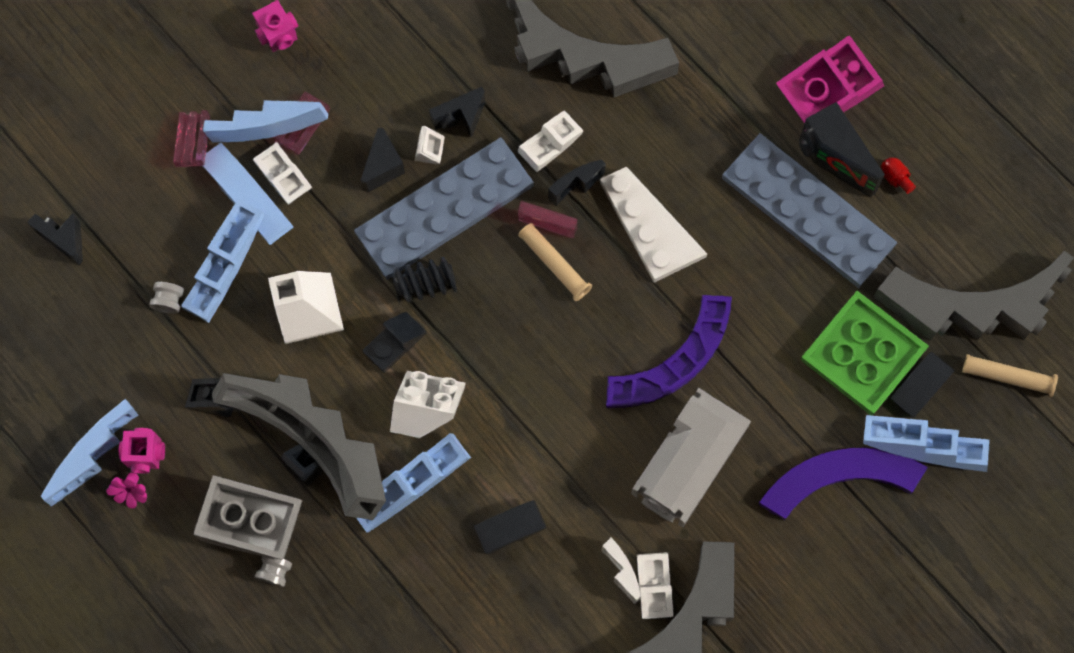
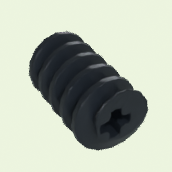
(424, 280)

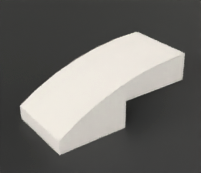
(550, 141)
(282, 173)
(626, 578)
(654, 585)

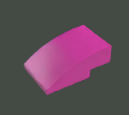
(831, 77)

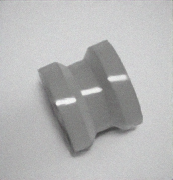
(166, 297)
(273, 571)

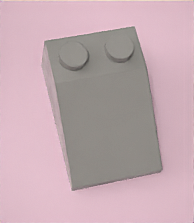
(247, 518)

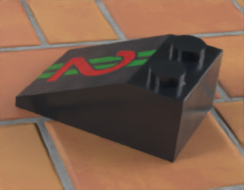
(839, 149)

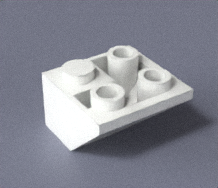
(305, 305)
(424, 403)

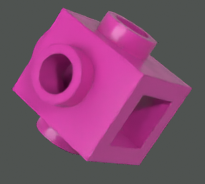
(275, 26)
(134, 443)

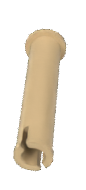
(555, 262)
(1010, 375)

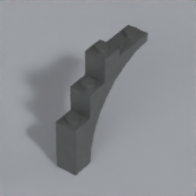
(578, 58)
(931, 307)
(320, 431)
(709, 601)

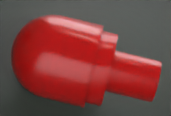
(897, 174)

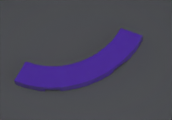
(681, 366)
(840, 467)

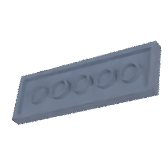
(444, 208)
(809, 210)

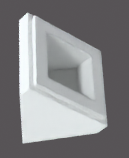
(429, 146)

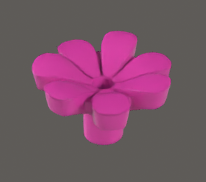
(127, 490)

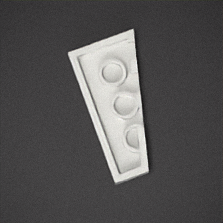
(652, 229)

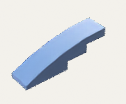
(273, 120)
(240, 185)
(224, 260)
(931, 445)
(80, 462)
(417, 478)

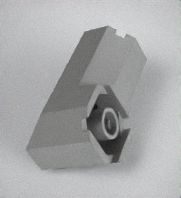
(690, 457)

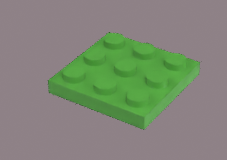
(864, 353)

